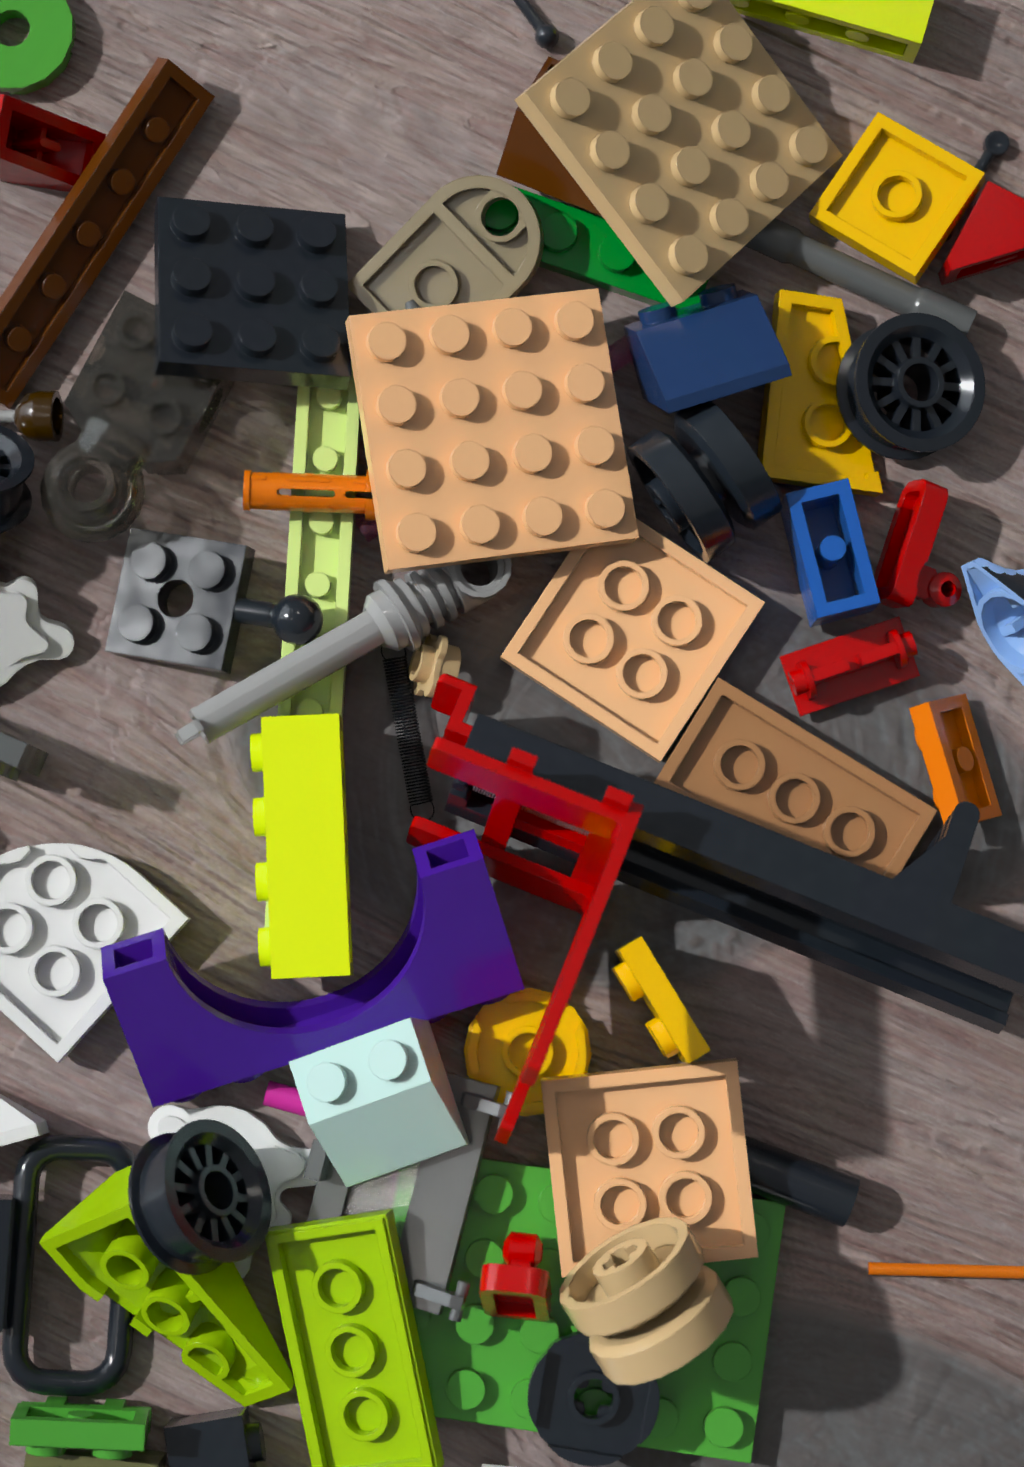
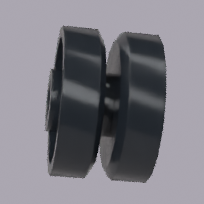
(705, 479)

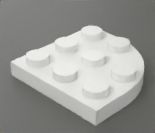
(53, 920)

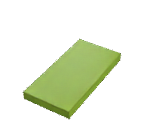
(354, 1342)

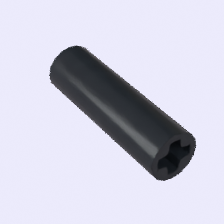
(801, 1182)

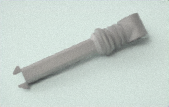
(392, 617)

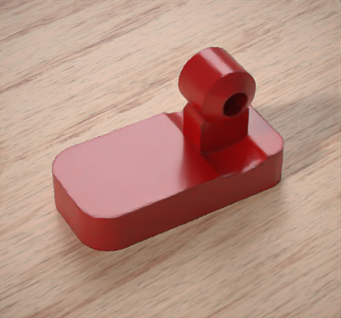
(901, 567)
(517, 1287)

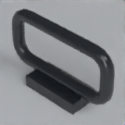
(17, 1254)

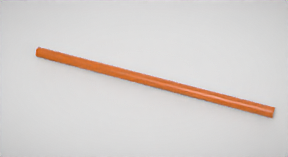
(945, 1270)

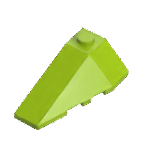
(201, 1314)

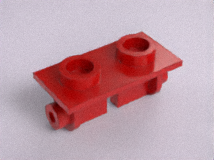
(850, 665)

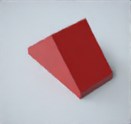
(42, 146)
(989, 236)

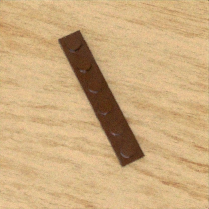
(94, 219)

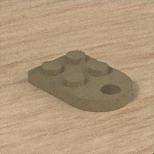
(450, 254)

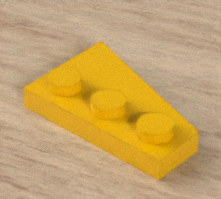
(801, 424)

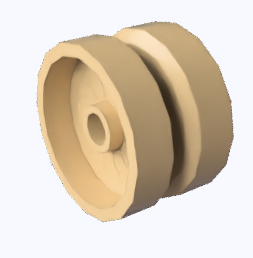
(646, 1301)

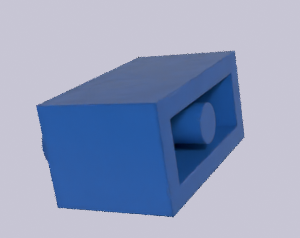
(829, 552)

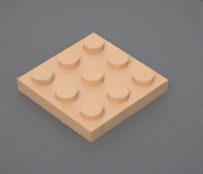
(633, 636)
(650, 1149)

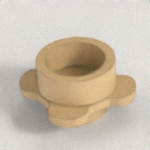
(432, 661)

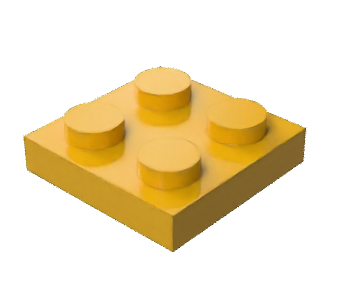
(897, 198)
(672, 1025)

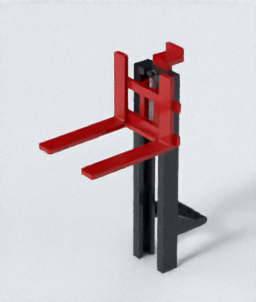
(716, 864)

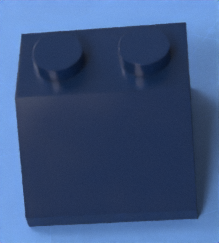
(704, 349)

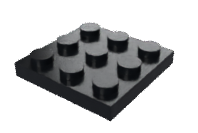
(251, 294)

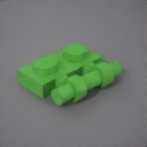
(54, 1425)

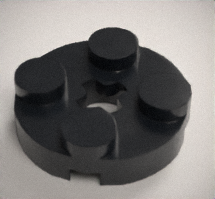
(561, 1418)

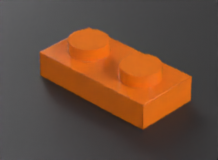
(954, 756)

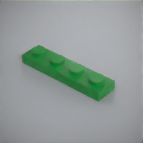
(583, 248)

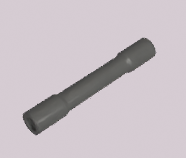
(791, 246)

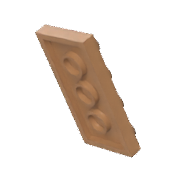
(793, 783)

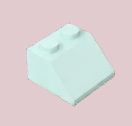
(380, 1101)

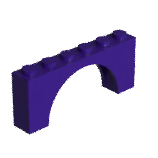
(202, 1037)

